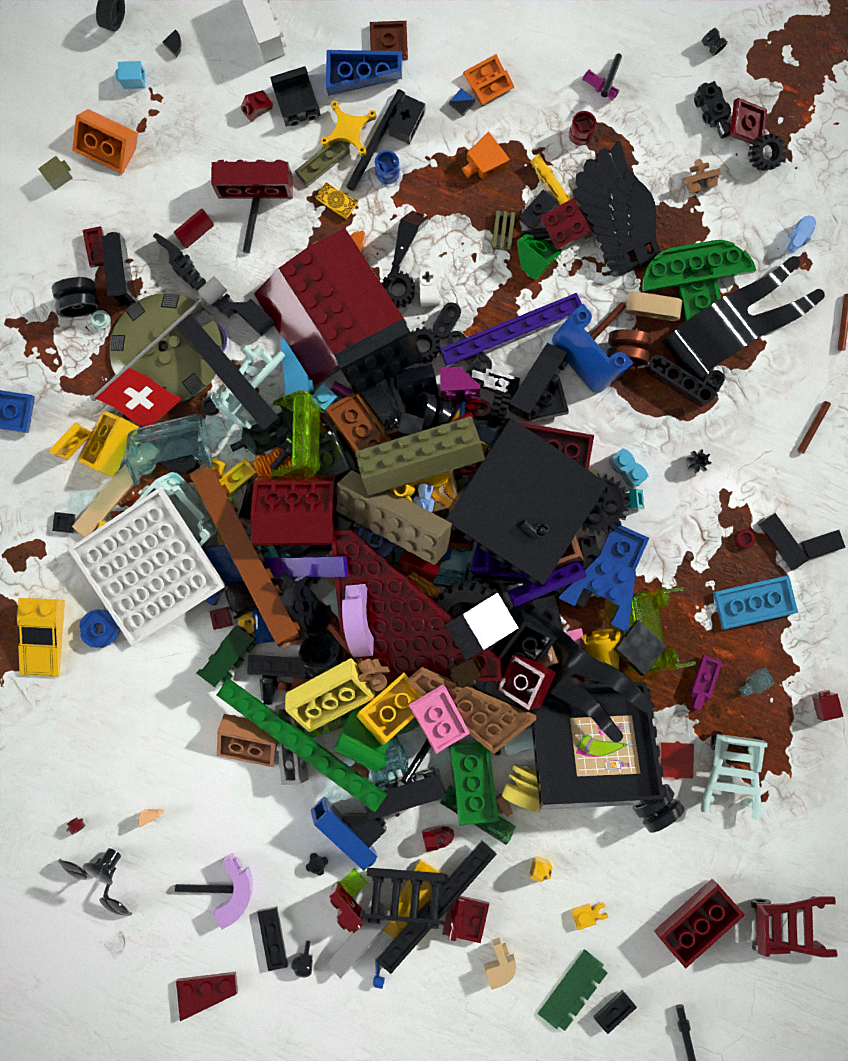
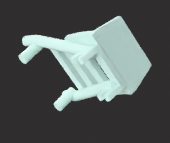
(227, 402)

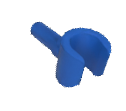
(378, 981)

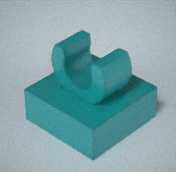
(636, 499)

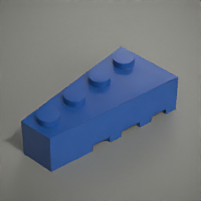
(360, 68)

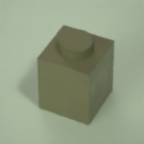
(56, 172)

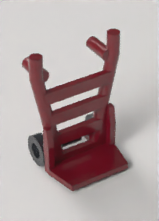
(767, 946)

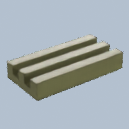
(505, 215)

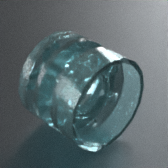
(396, 760)

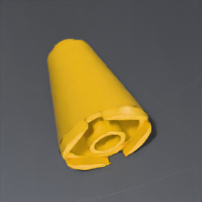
(602, 645)

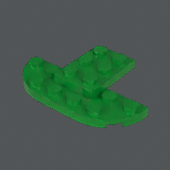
(696, 272)

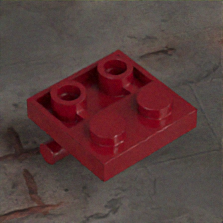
(466, 919)

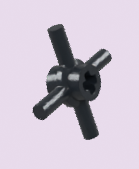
(286, 446)

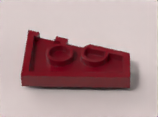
(203, 992)

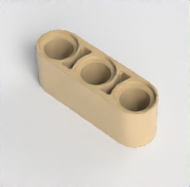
(653, 306)

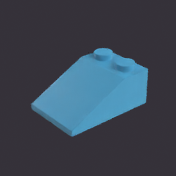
(294, 374)

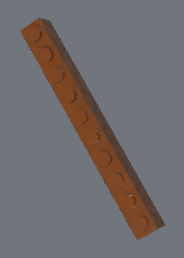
(244, 555)

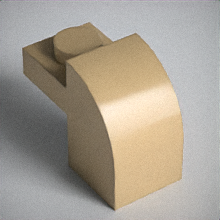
(503, 969)

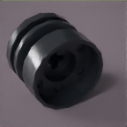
(320, 654)

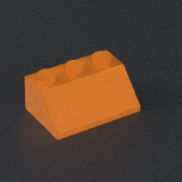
(104, 140)

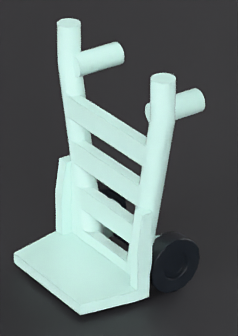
(754, 758)

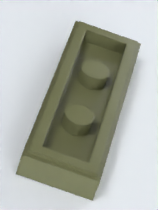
(322, 162)

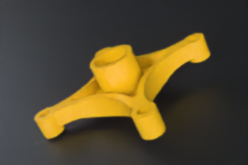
(348, 128)

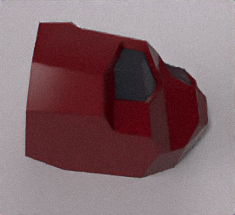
(437, 837)

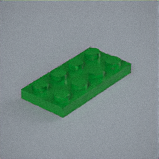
(473, 784)

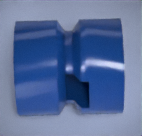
(387, 167)

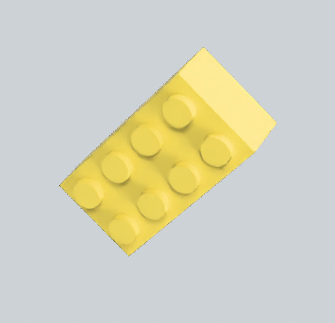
(328, 696)

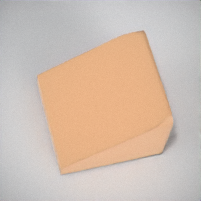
(149, 815)

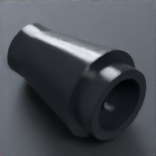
(268, 687)

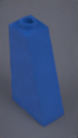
(330, 823)

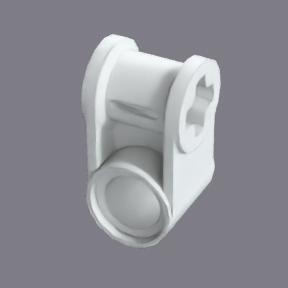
(428, 290)

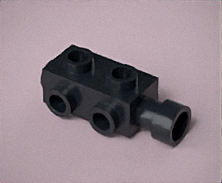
(708, 104)

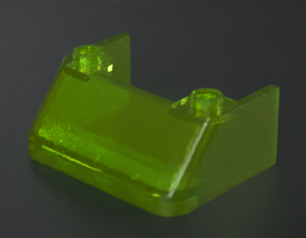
(305, 434)
(646, 609)

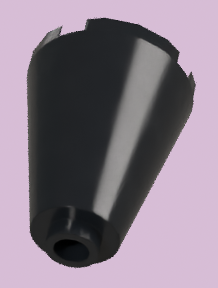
(240, 598)

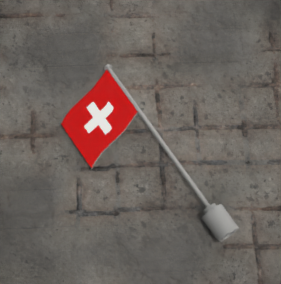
(136, 393)

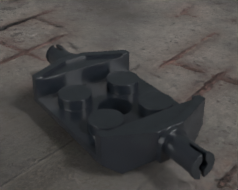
(258, 440)
(298, 595)

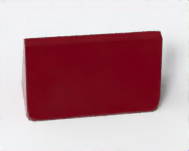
(193, 228)

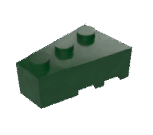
(228, 656)

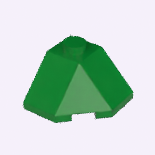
(536, 255)

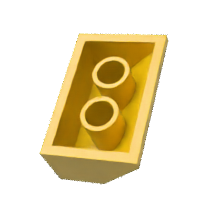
(107, 444)

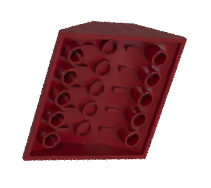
(326, 303)

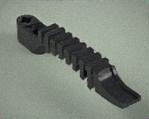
(249, 310)

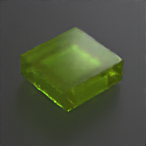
(353, 882)

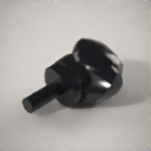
(303, 964)

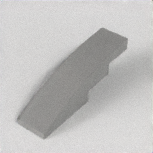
(357, 944)

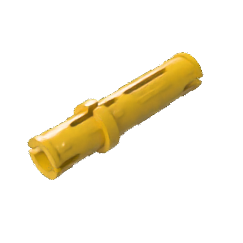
(549, 179)

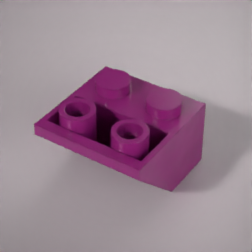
(457, 384)

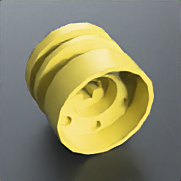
(525, 790)

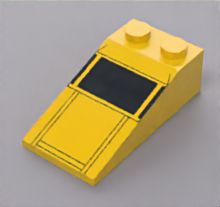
(40, 636)

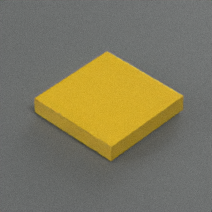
(70, 441)

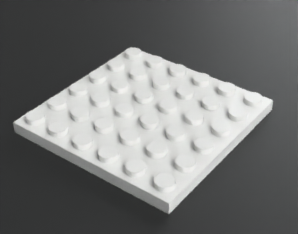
(146, 566)

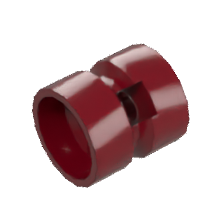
(582, 128)

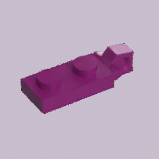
(704, 681)

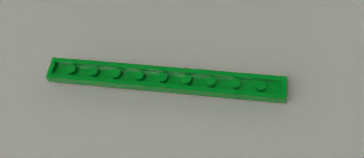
(302, 745)

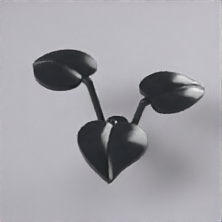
(100, 871)

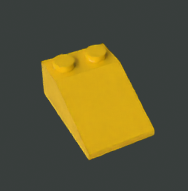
(389, 710)

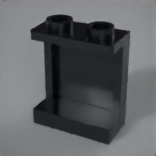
(295, 96)

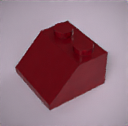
(526, 682)

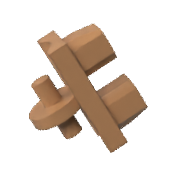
(709, 177)
(373, 673)

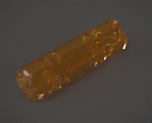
(424, 584)

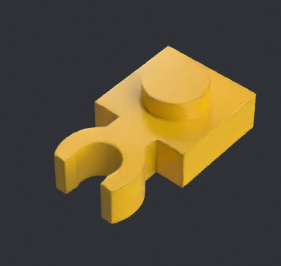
(585, 916)

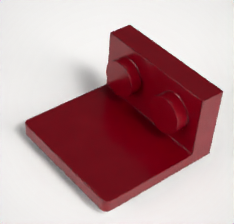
(565, 224)

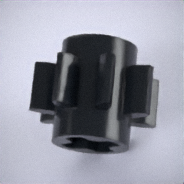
(692, 461)

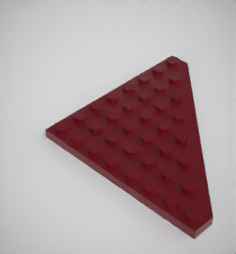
(400, 616)

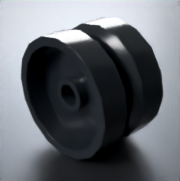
(75, 297)
(431, 409)
(660, 815)

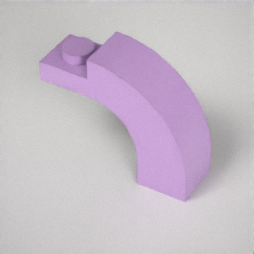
(355, 621)
(242, 880)

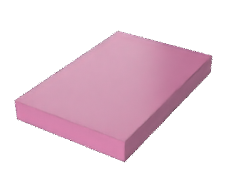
(439, 719)

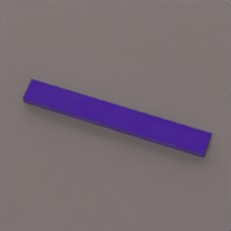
(509, 330)

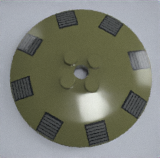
(179, 367)

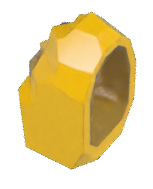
(540, 869)

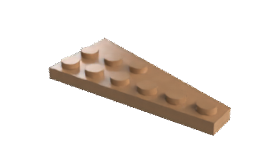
(487, 718)

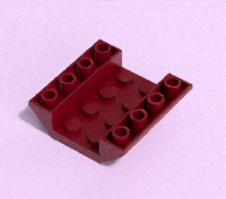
(293, 510)

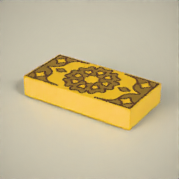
(336, 200)

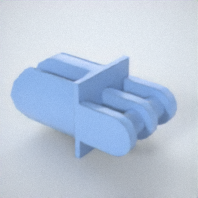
(801, 233)

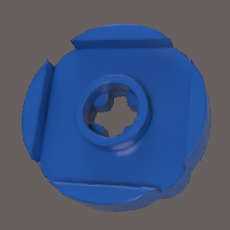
(88, 629)

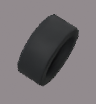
(110, 14)

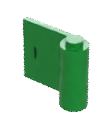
(360, 745)

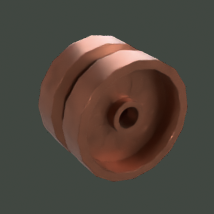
(631, 343)

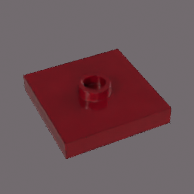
(747, 121)

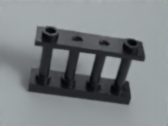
(397, 877)

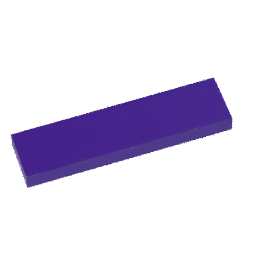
(555, 581)

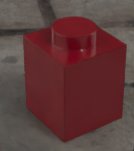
(827, 705)

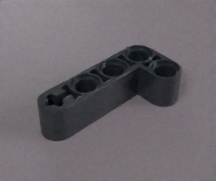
(682, 376)

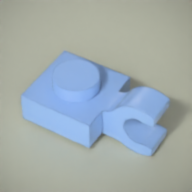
(424, 497)

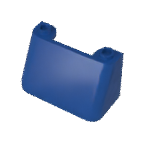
(586, 356)

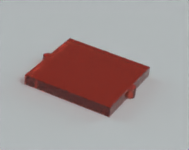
(677, 759)

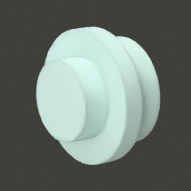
(100, 319)

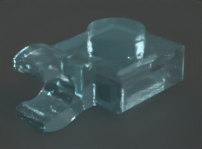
(759, 681)

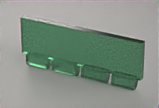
(568, 992)

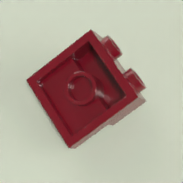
(349, 911)

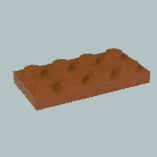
(356, 423)

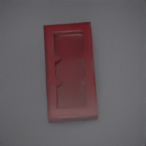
(94, 246)

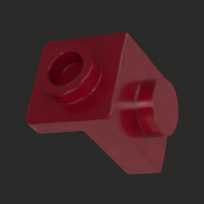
(255, 104)

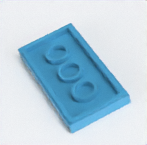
(755, 602)

